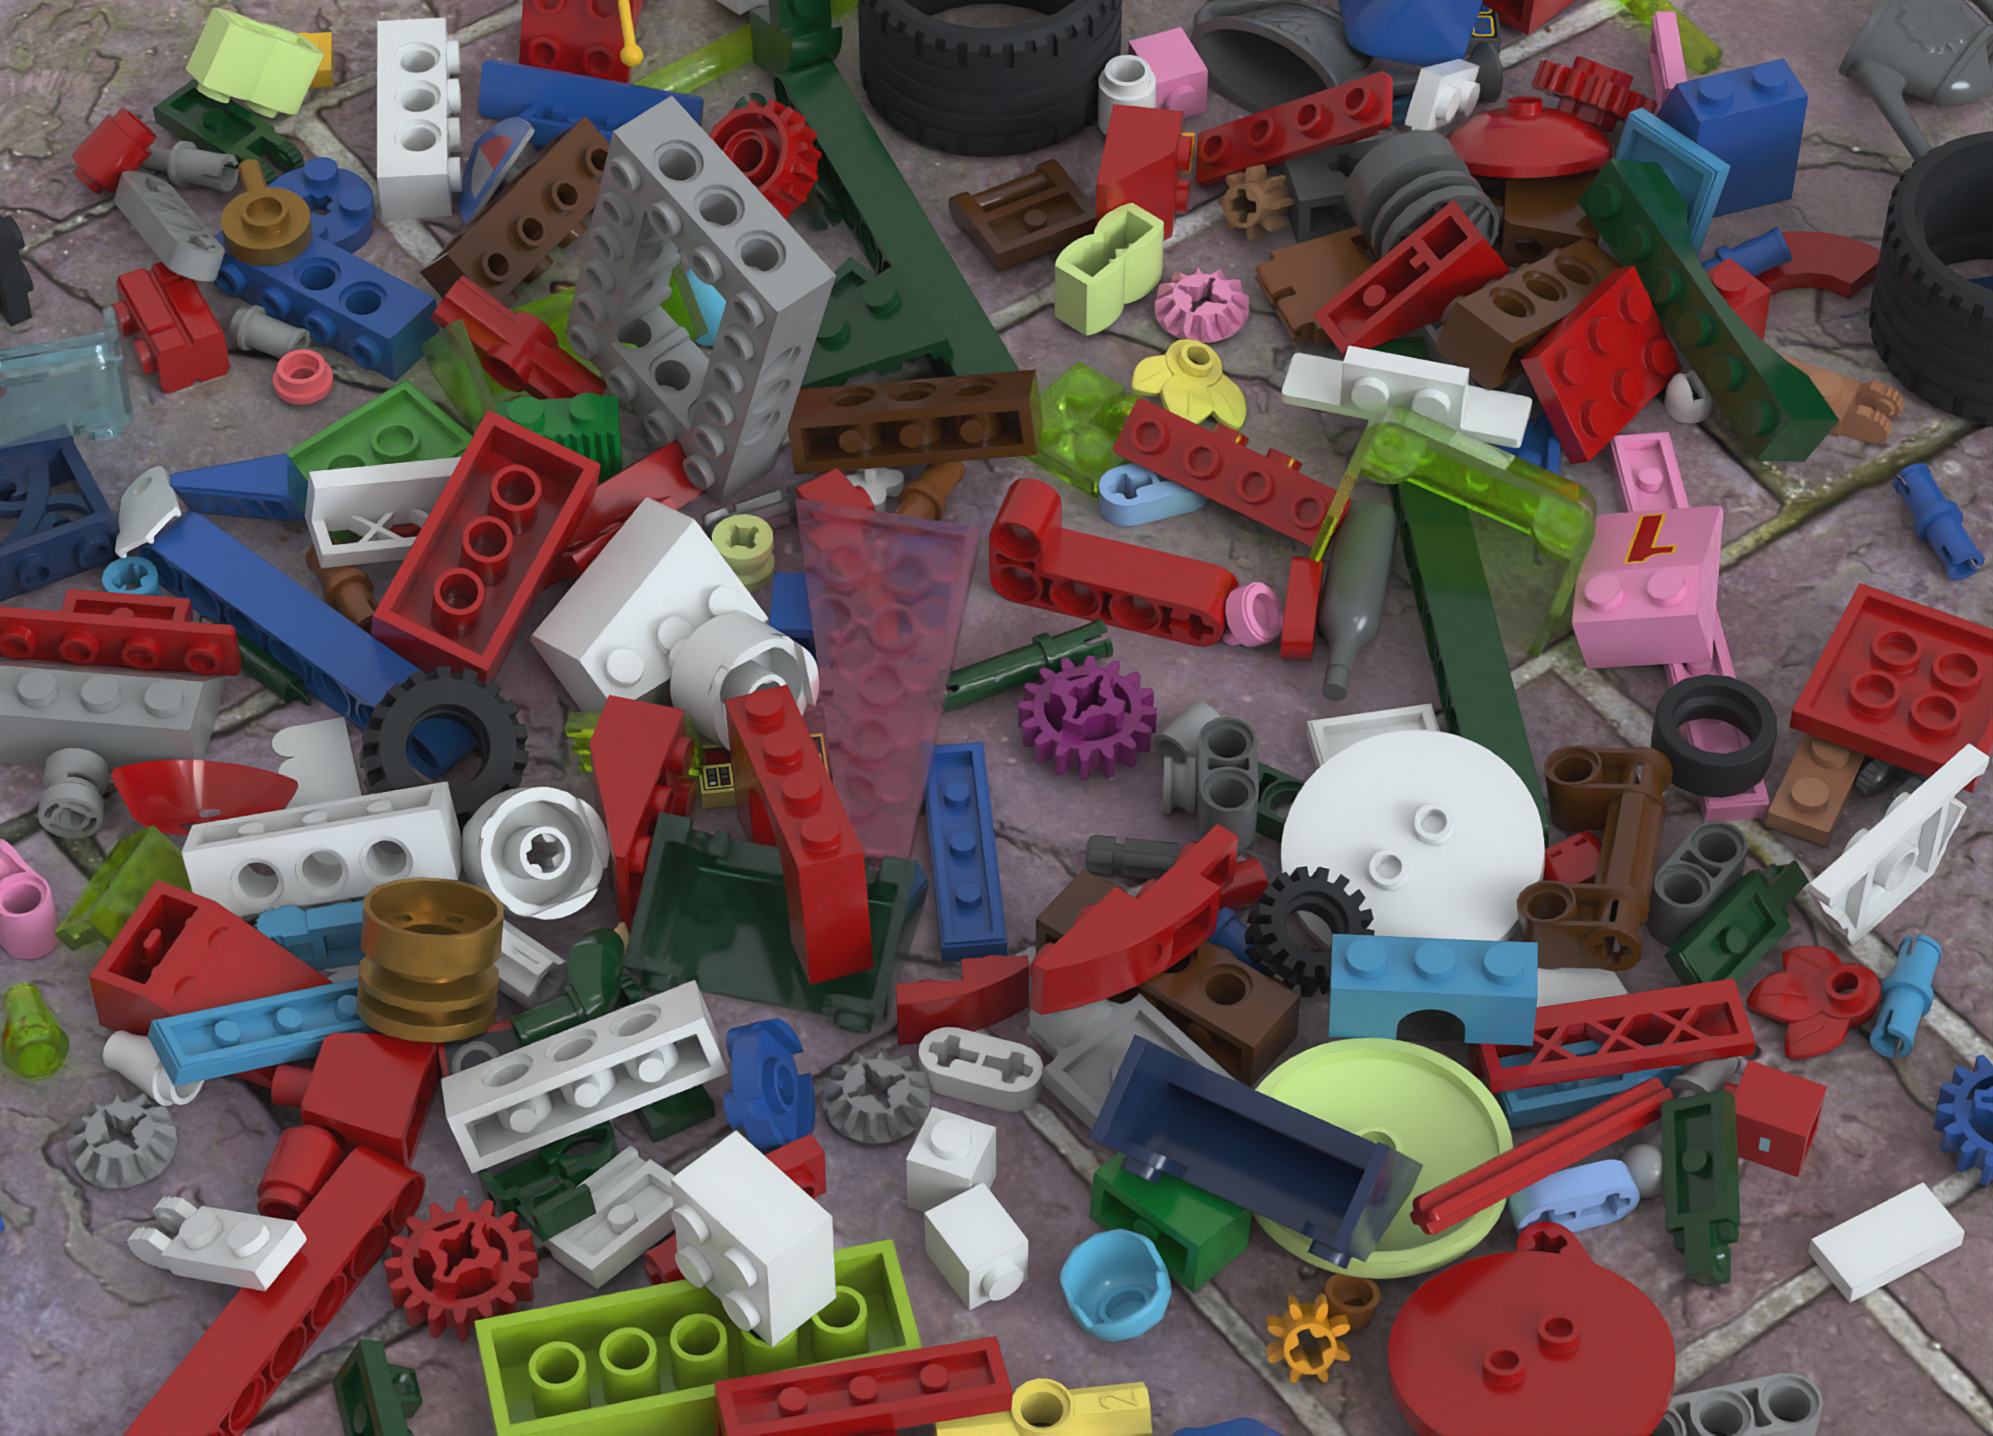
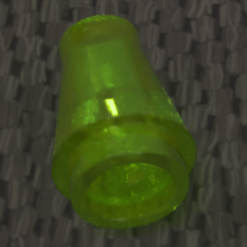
(32, 1036)

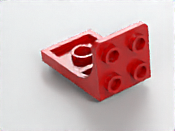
(576, 37)

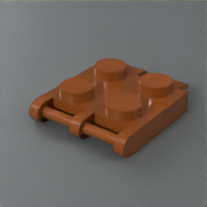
(1309, 276)

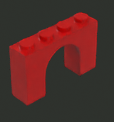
(793, 805)

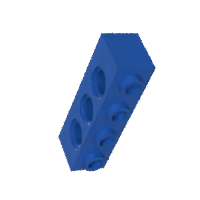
(339, 303)

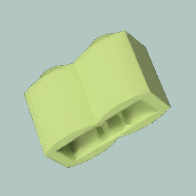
(253, 63)
(1108, 269)

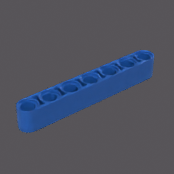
(299, 630)

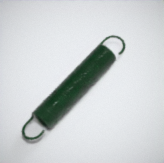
(268, 670)

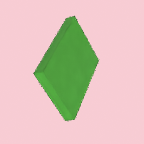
(387, 430)

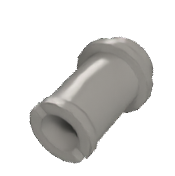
(256, 330)

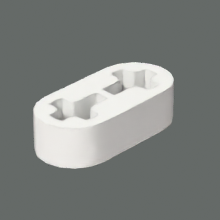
(981, 1068)

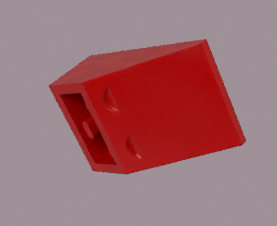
(637, 772)
(189, 957)

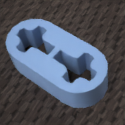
(1148, 493)
(1577, 1197)

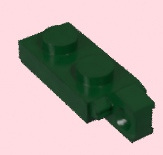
(1738, 926)
(1702, 1182)

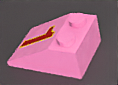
(1649, 588)

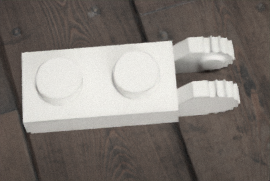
(218, 1244)

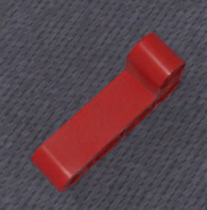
(1099, 577)

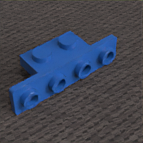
(558, 99)

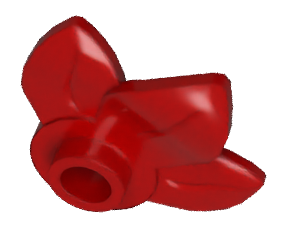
(1811, 1002)

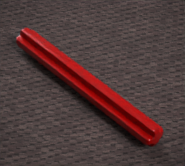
(1539, 1157)

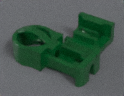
(546, 1184)

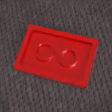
(1601, 365)

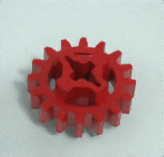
(1591, 91)
(461, 1267)

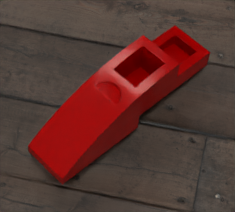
(1138, 937)

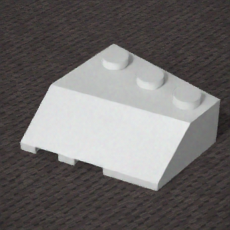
(634, 604)

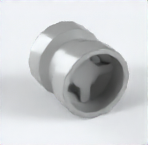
(73, 793)

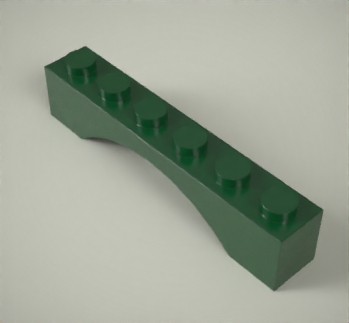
(1758, 390)

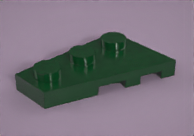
(873, 331)

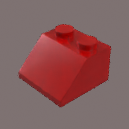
(1145, 164)

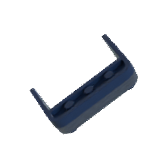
(1253, 1152)

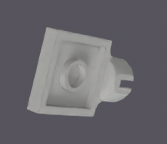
(1091, 1046)

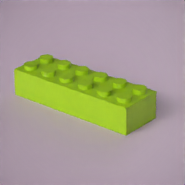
(653, 1352)

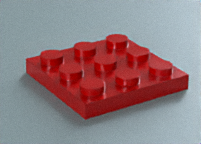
(1901, 684)

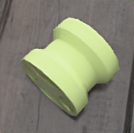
(747, 548)

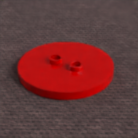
(1531, 1351)

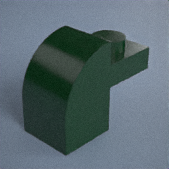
(793, 34)

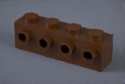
(527, 218)

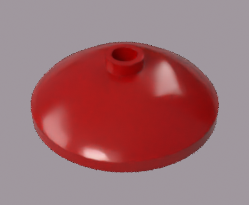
(1529, 142)

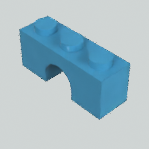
(1388, 977)

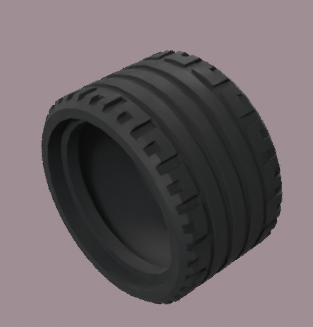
(987, 86)
(1923, 315)

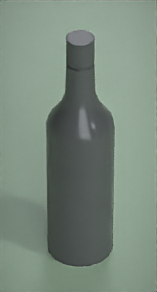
(1355, 588)

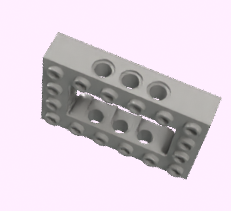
(659, 196)

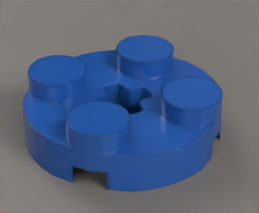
(338, 192)
(767, 1091)

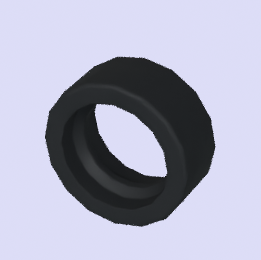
(1723, 700)

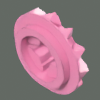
(1213, 319)

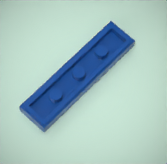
(964, 854)

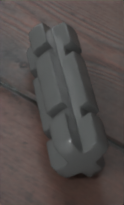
(771, 507)
(1135, 858)

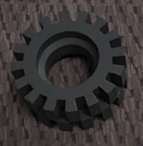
(1308, 894)

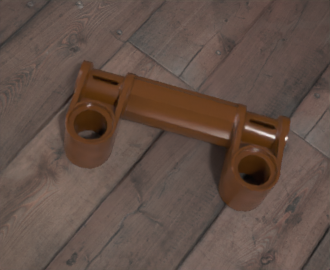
(1600, 792)

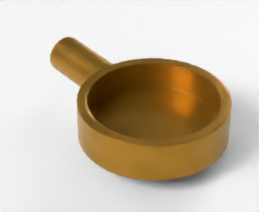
(265, 222)

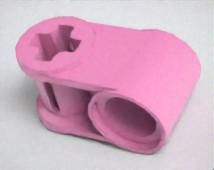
(26, 908)

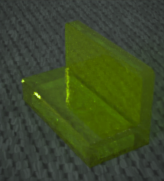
(121, 887)

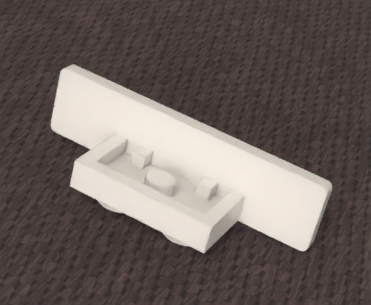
(1433, 389)

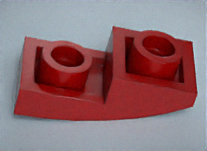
(986, 994)

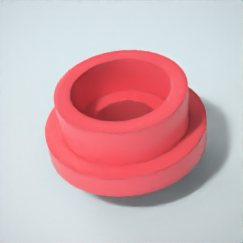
(302, 377)

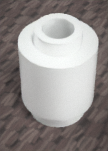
(1125, 82)

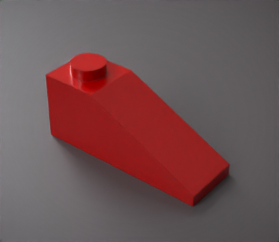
(1412, 282)

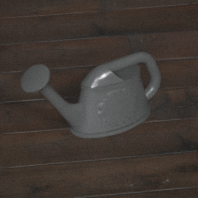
(1292, 49)
(1924, 51)

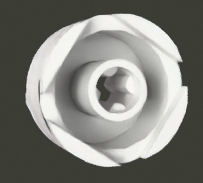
(733, 659)
(563, 875)

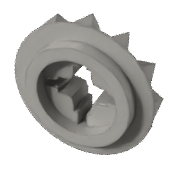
(860, 1114)
(112, 1162)

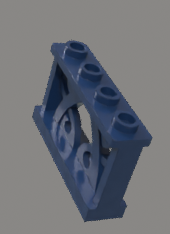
(47, 544)

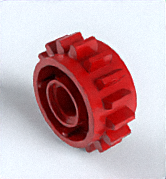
(772, 151)

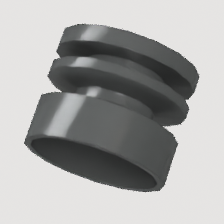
(1410, 182)

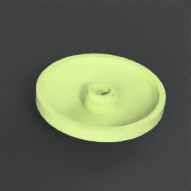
(1414, 1105)

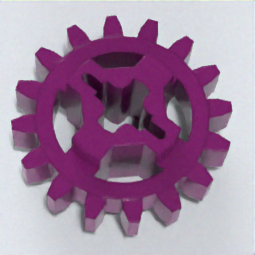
(1087, 717)

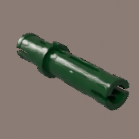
(1023, 664)

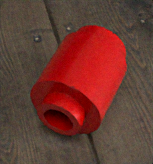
(113, 147)
(297, 1171)

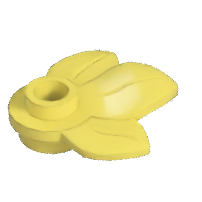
(1191, 384)

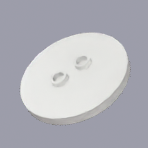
(1426, 833)

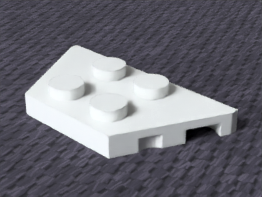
(1896, 854)

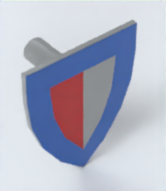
(492, 164)

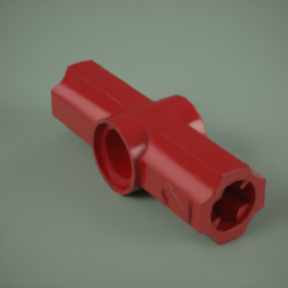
(515, 348)

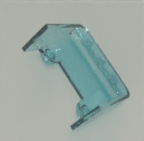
(65, 388)

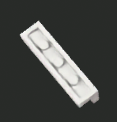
(369, 504)

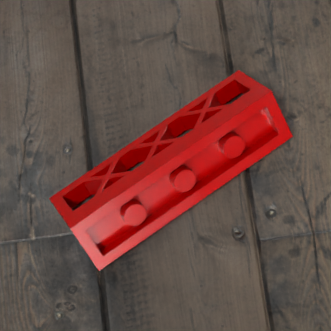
(1672, 1016)
(867, 1393)

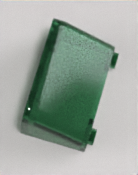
(721, 918)

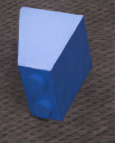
(1748, 121)

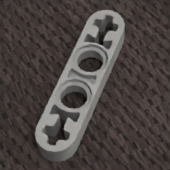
(169, 226)

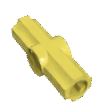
(1071, 1412)

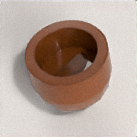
(1353, 1297)

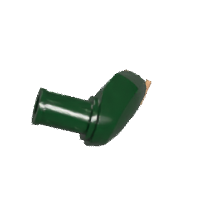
(590, 991)

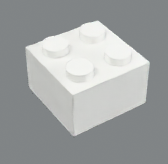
(753, 1239)

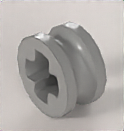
(1179, 785)

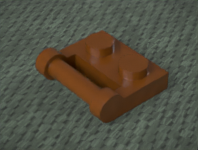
(1025, 215)

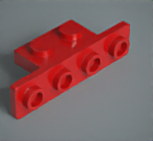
(1296, 128)
(1228, 472)
(616, 498)
(120, 632)

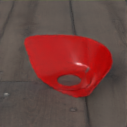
(176, 790)

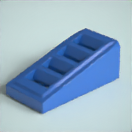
(248, 489)

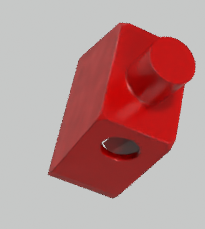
(365, 1091)

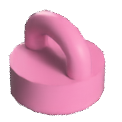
(1252, 616)

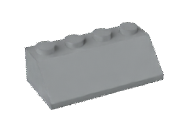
(106, 710)

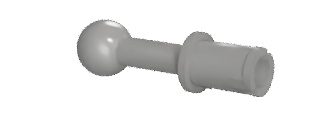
(195, 166)
(1646, 1159)

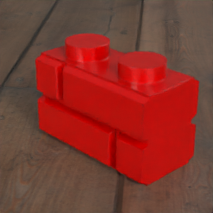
(171, 328)

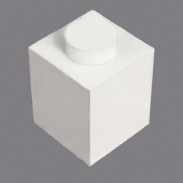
(949, 1159)
(976, 1246)

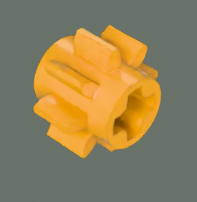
(1312, 1359)

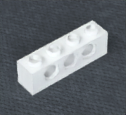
(416, 120)
(414, 818)
(583, 1076)

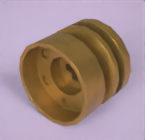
(429, 959)

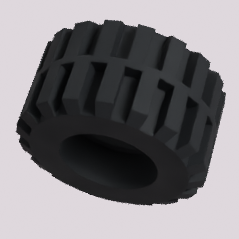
(454, 698)

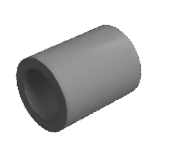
(1181, 735)

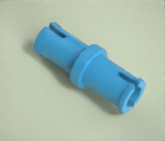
(1906, 996)

